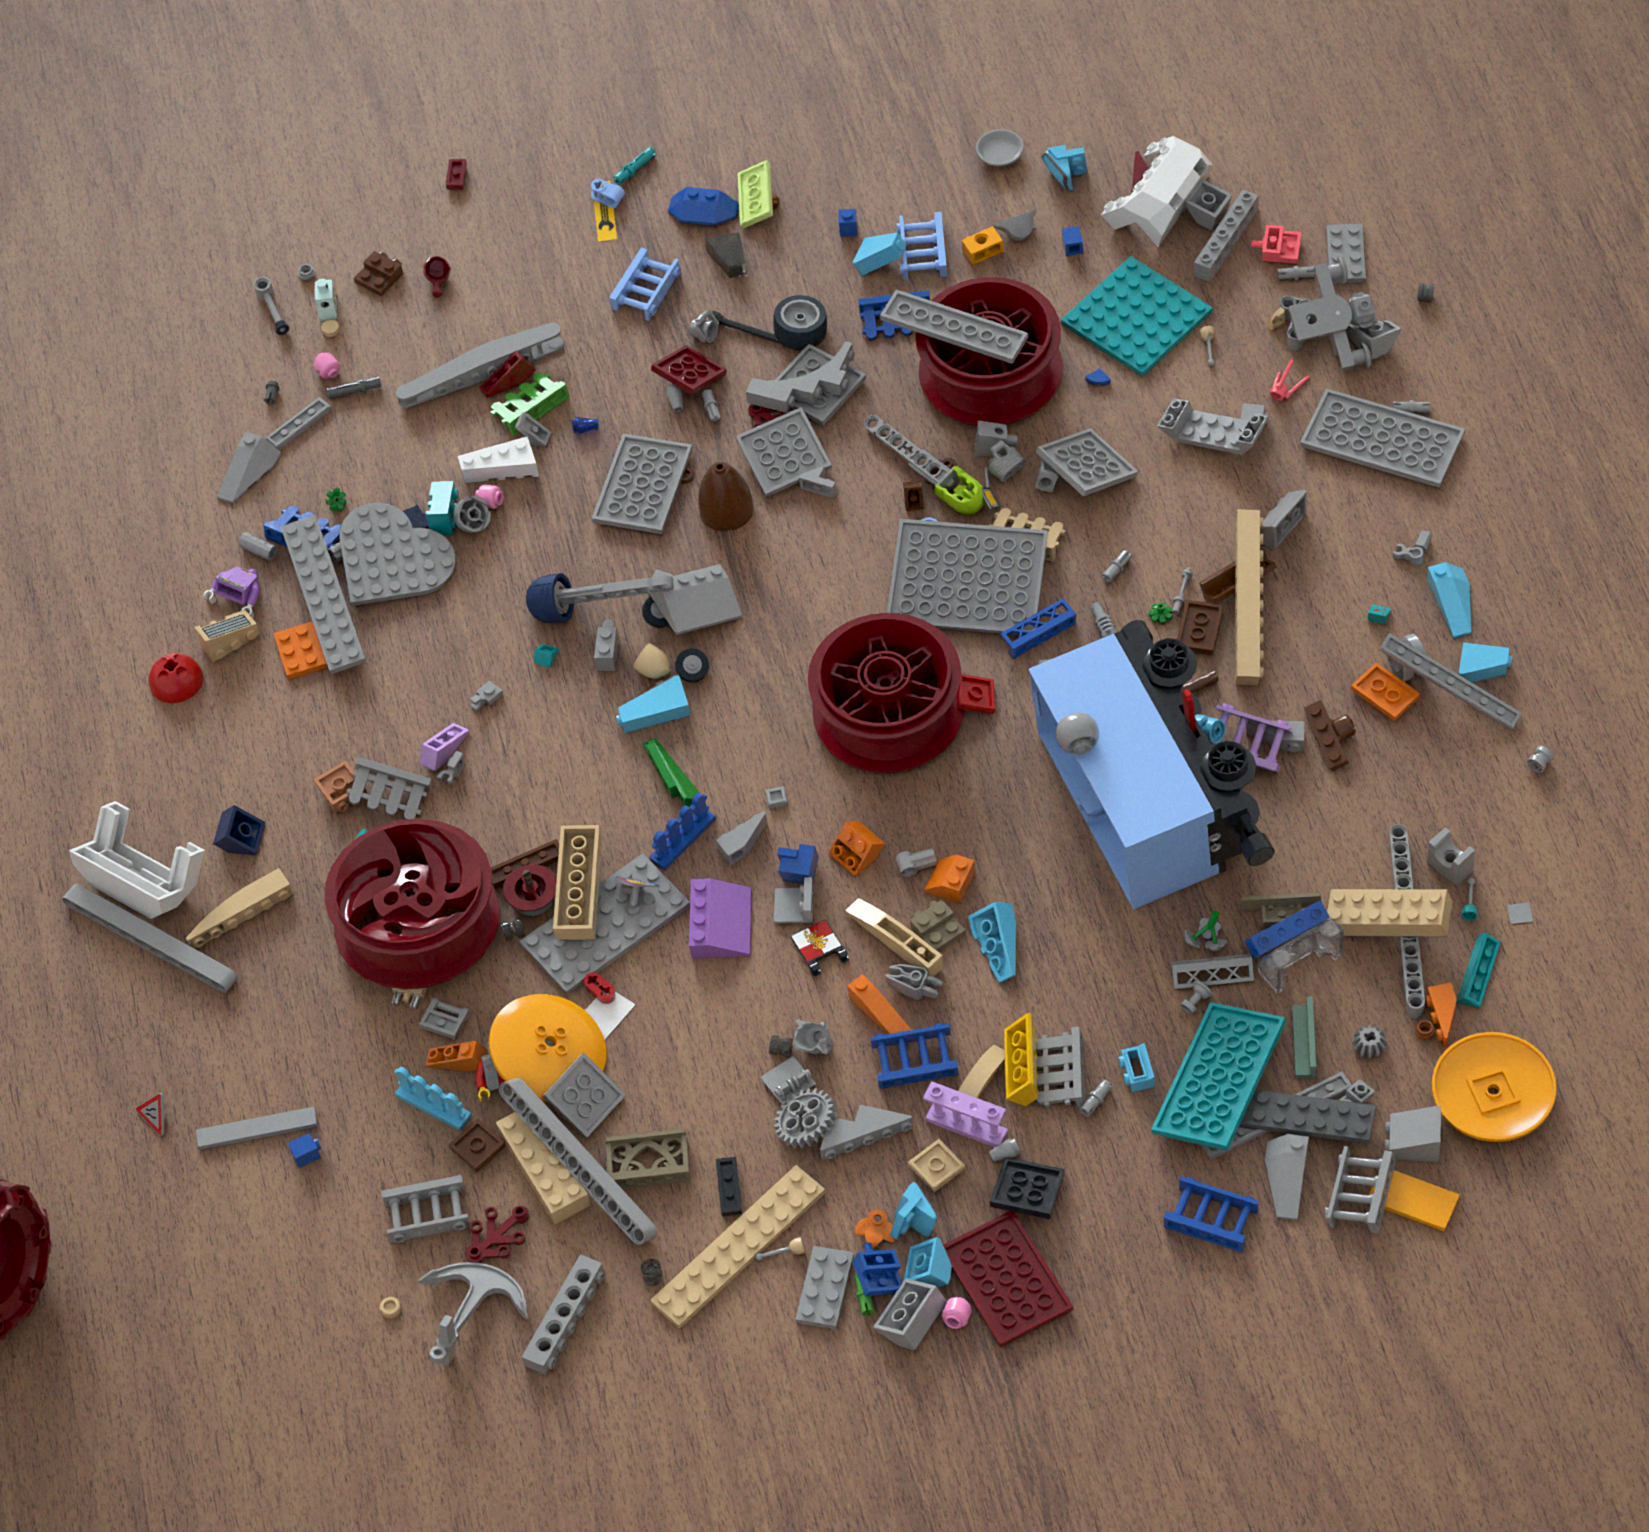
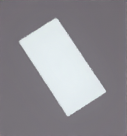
(611, 1014)

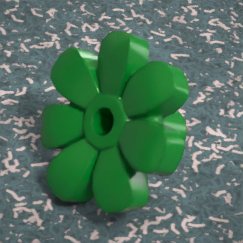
(336, 500)
(1160, 612)

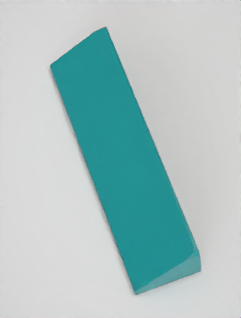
(1478, 970)

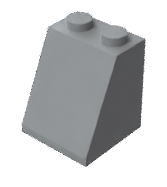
(1415, 1134)

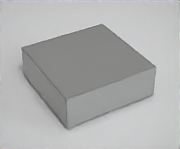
(776, 797)

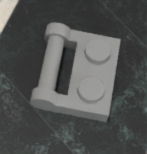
(443, 1023)

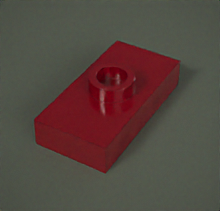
(456, 174)

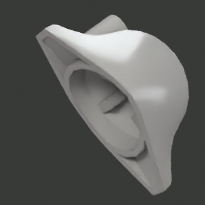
(1018, 227)

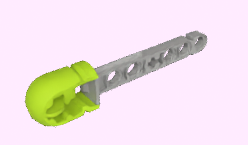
(943, 480)

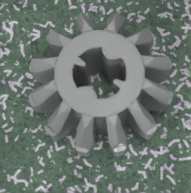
(1369, 1041)

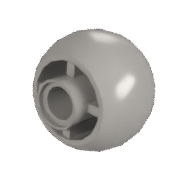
(1077, 733)

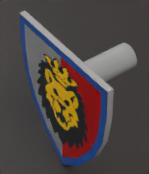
(633, 886)

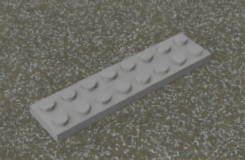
(954, 326)

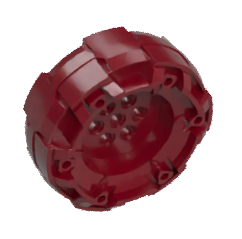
(23, 1253)

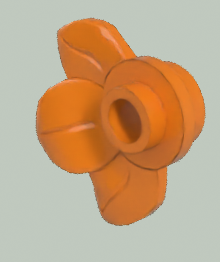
(875, 1231)

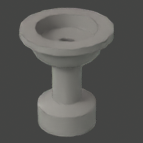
(1201, 991)

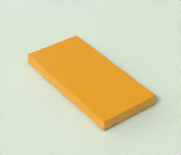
(1420, 1201)

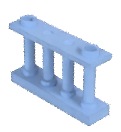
(938, 251)
(634, 273)

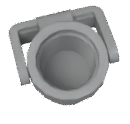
(704, 329)

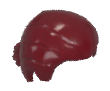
(436, 271)

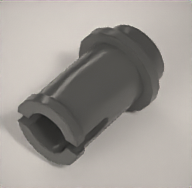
(271, 392)

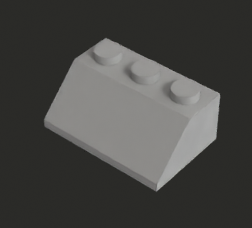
(1284, 518)
(910, 1313)

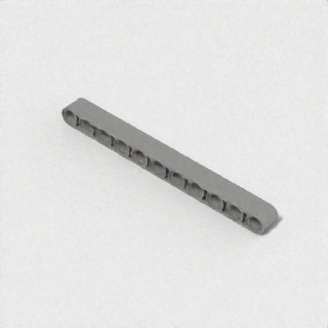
(150, 938)
(1407, 945)
(578, 1161)

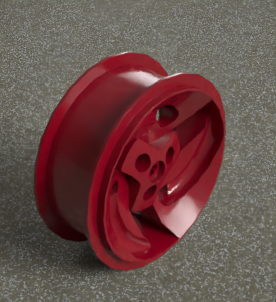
(422, 864)

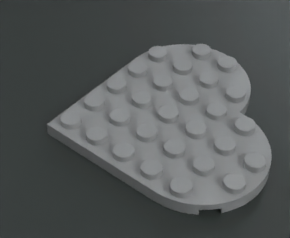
(389, 557)

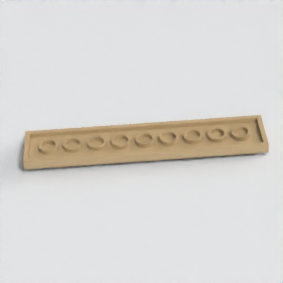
(737, 1246)

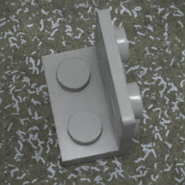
(794, 904)

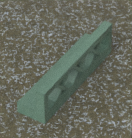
(1304, 1040)

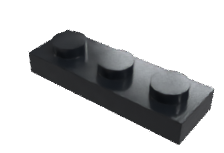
(728, 1186)

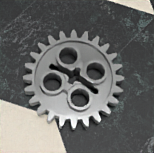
(805, 1118)

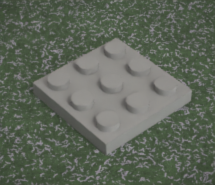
(584, 1095)

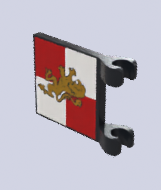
(817, 943)

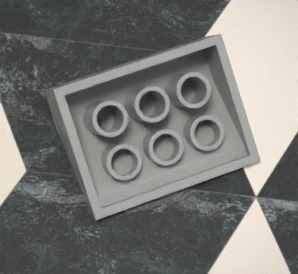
(698, 600)

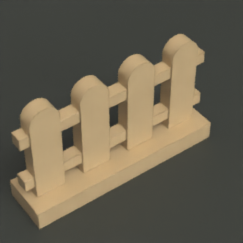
(1022, 521)

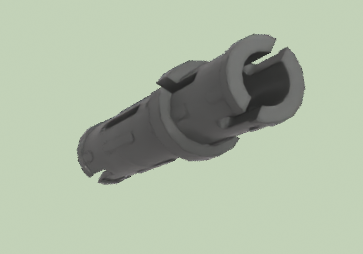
(358, 386)

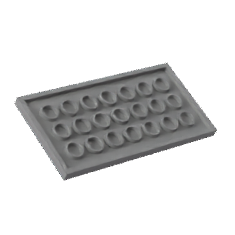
(1382, 438)
(617, 926)

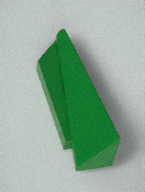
(670, 773)

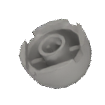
(471, 514)

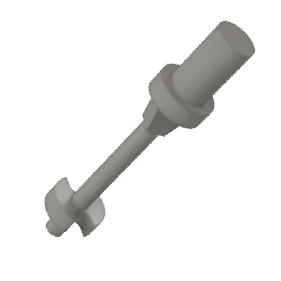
(1179, 600)

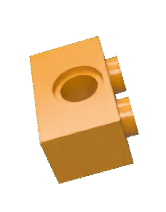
(982, 245)

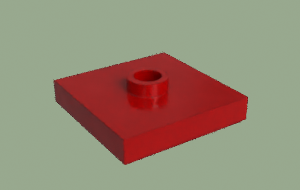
(976, 694)

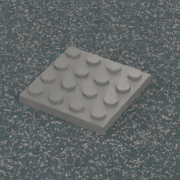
(828, 404)
(782, 451)
(1087, 462)

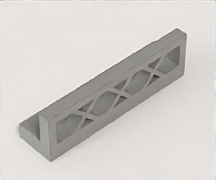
(1212, 963)

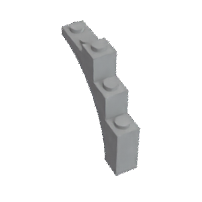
(782, 394)

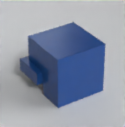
(798, 863)

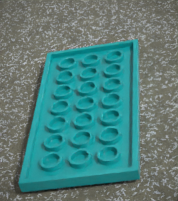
(1218, 1076)

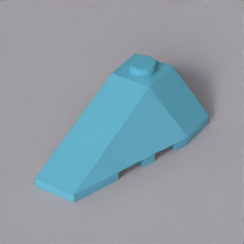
(1452, 595)
(996, 932)

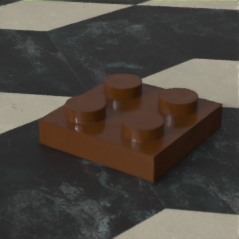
(477, 1145)

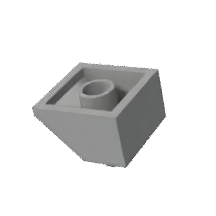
(1208, 204)

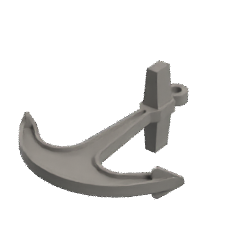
(483, 1282)

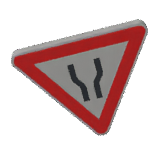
(153, 1113)

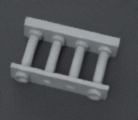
(422, 1191)
(1377, 1200)

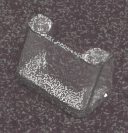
(1323, 939)

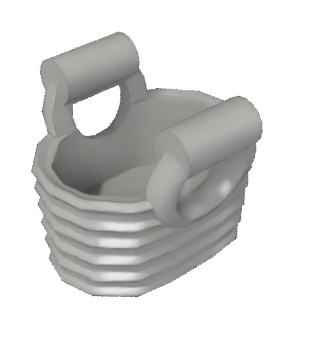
(1005, 466)

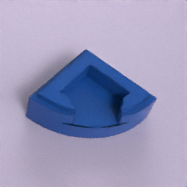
(1098, 377)

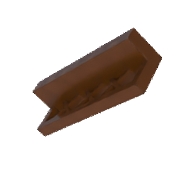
(1224, 579)

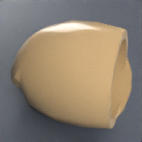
(652, 662)

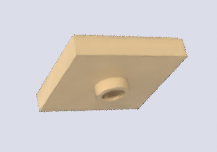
(936, 1165)

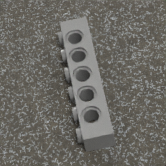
(1226, 235)
(583, 1269)

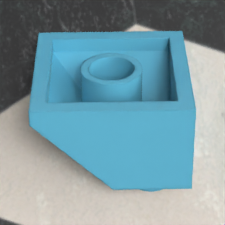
(928, 1263)

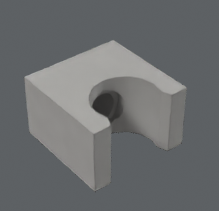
(1442, 850)

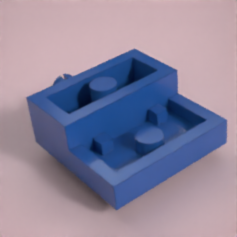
(877, 1271)

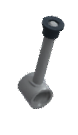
(265, 293)

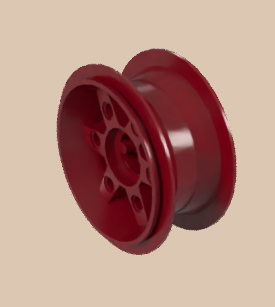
(983, 387)
(883, 673)

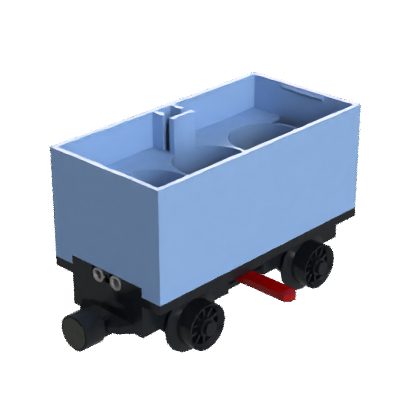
(1153, 783)

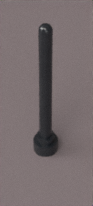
(745, 328)

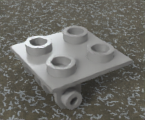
(788, 1080)

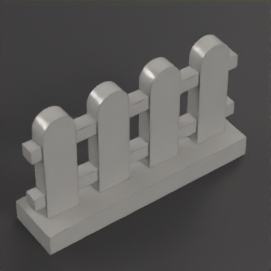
(401, 779)
(1065, 1077)

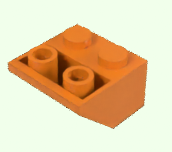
(856, 847)

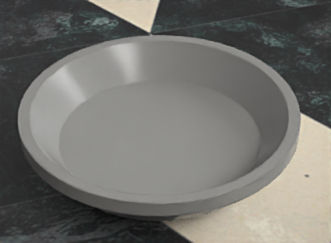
(999, 147)

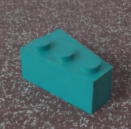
(441, 506)

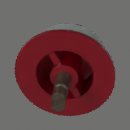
(530, 889)

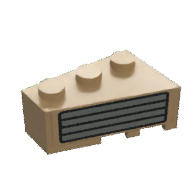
(227, 635)

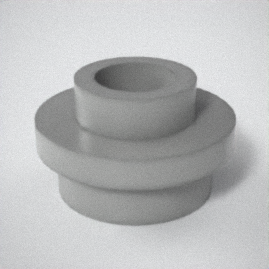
(306, 272)

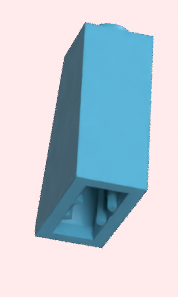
(878, 251)
(1483, 661)

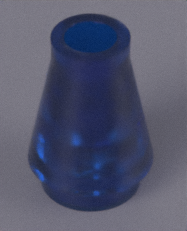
(583, 425)

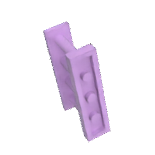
(1269, 762)
(965, 1115)

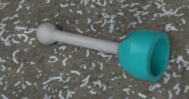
(1469, 911)

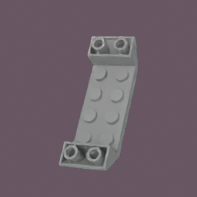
(1210, 429)

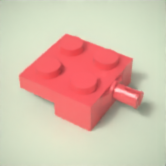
(1279, 245)

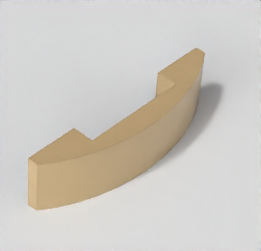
(983, 1071)

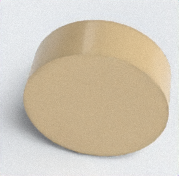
(330, 328)
(390, 1307)

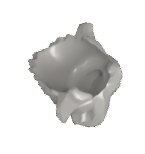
(813, 1038)

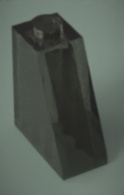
(727, 253)

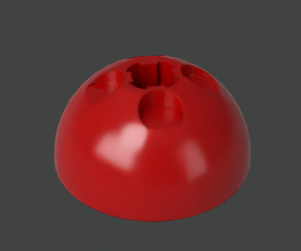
(175, 678)

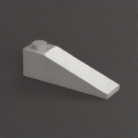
(1377, 337)
(249, 463)

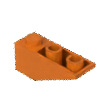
(1443, 1006)
(457, 1056)

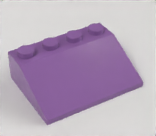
(719, 919)

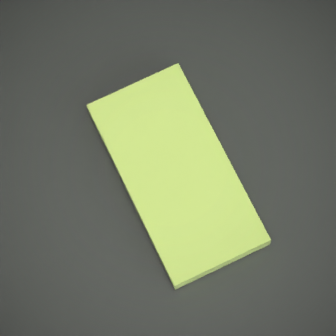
(755, 194)

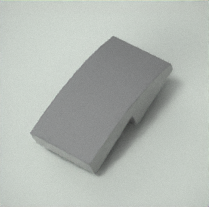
(1358, 1093)

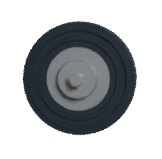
(653, 615)
(692, 665)

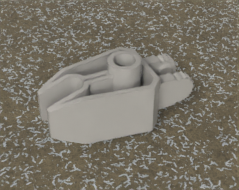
(912, 981)

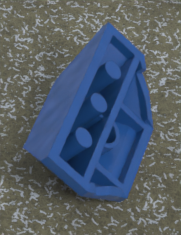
(703, 206)

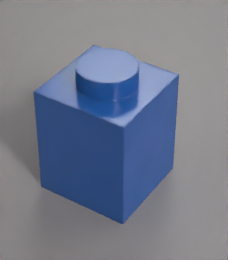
(848, 222)
(1072, 241)
(305, 1150)

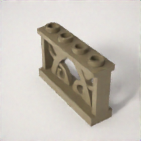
(656, 1141)

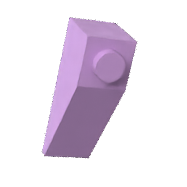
(440, 747)

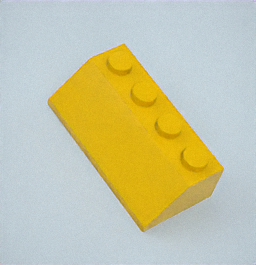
(1021, 1061)

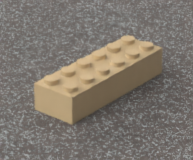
(577, 882)
(1391, 911)
(548, 1177)

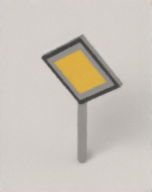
(988, 495)

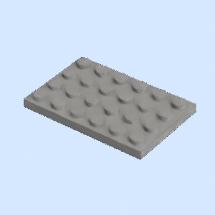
(642, 483)

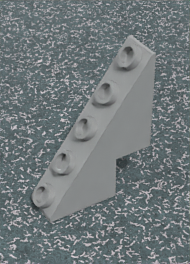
(869, 1126)

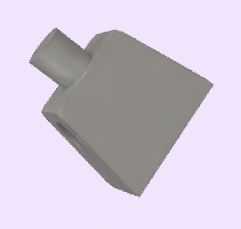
(988, 435)

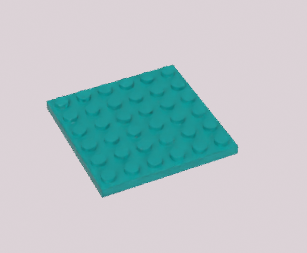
(1136, 316)

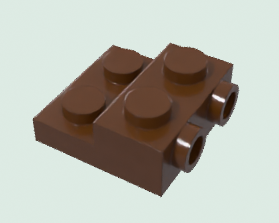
(379, 273)

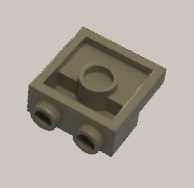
(937, 925)

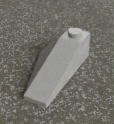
(1286, 1169)

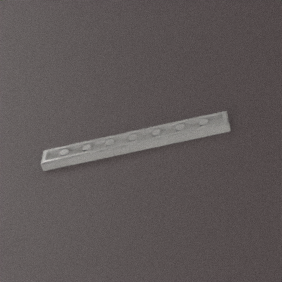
(1450, 681)
(1327, 1089)

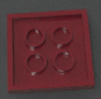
(688, 369)

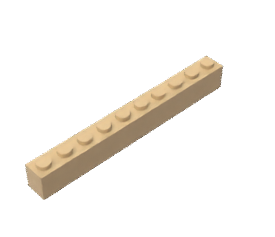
(1248, 597)

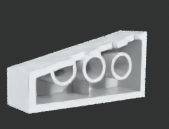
(499, 461)

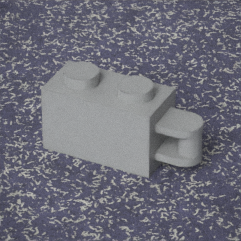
(606, 647)

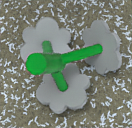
(1207, 928)

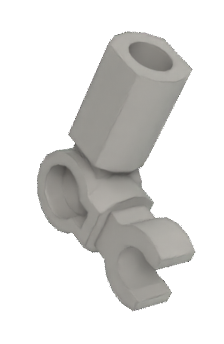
(1414, 554)

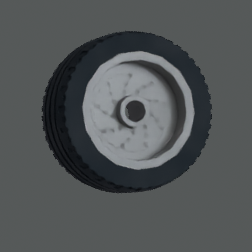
(800, 322)

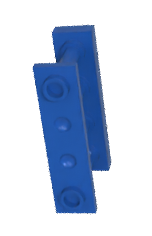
(1287, 929)
(926, 1071)
(1211, 1233)

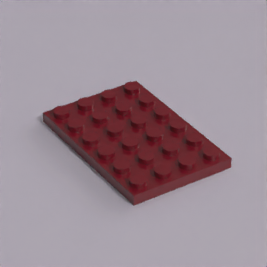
(1007, 1278)

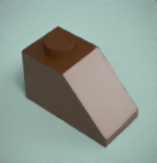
(913, 495)

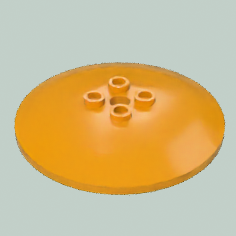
(520, 1035)
(1498, 1062)

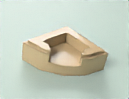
(1276, 319)

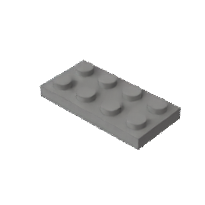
(1347, 243)
(824, 1287)

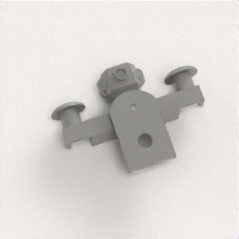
(1334, 315)

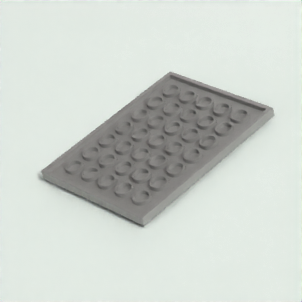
(967, 575)

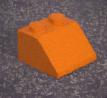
(951, 878)

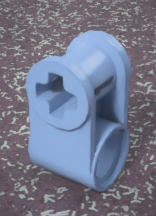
(608, 194)

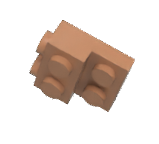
(334, 786)

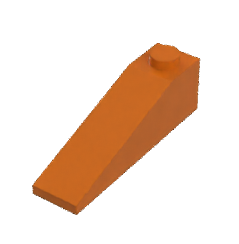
(875, 1006)

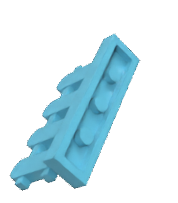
(431, 1100)

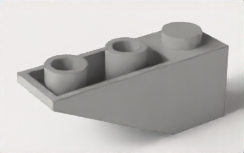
(739, 841)

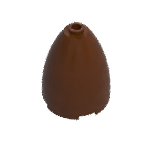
(724, 498)

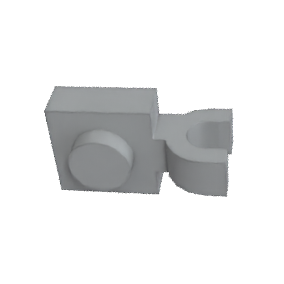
(486, 694)
(455, 765)

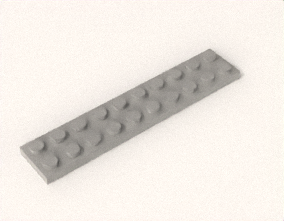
(323, 594)

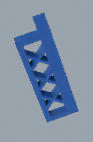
(1040, 634)

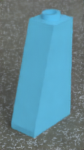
(654, 707)

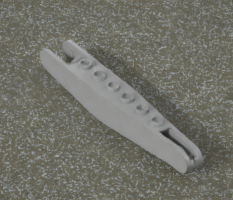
(480, 364)

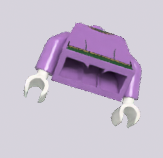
(236, 585)

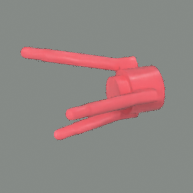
(1280, 390)

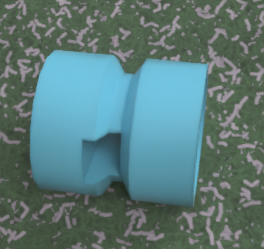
(1211, 727)

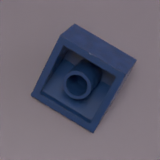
(239, 832)

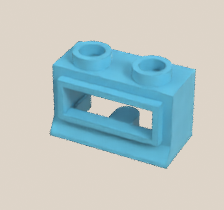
(1140, 1082)

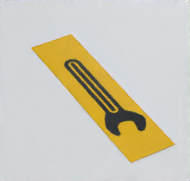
(605, 221)

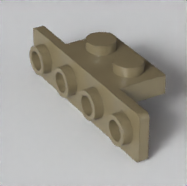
(1278, 907)

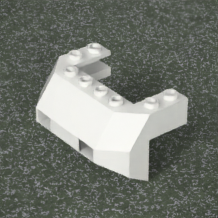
(1162, 191)
(131, 874)

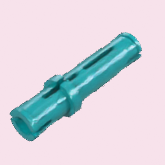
(629, 170)

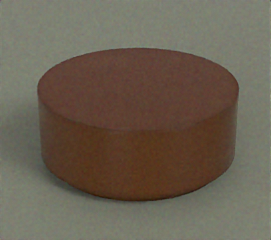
(688, 475)

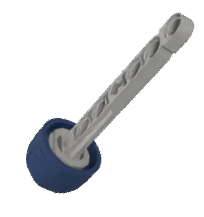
(553, 598)

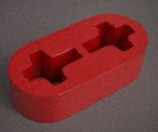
(602, 984)

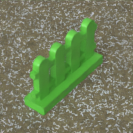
(537, 406)

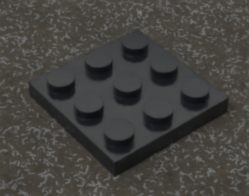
(1027, 1188)

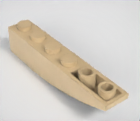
(241, 907)
(896, 937)

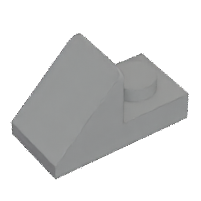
(530, 428)
(815, 482)

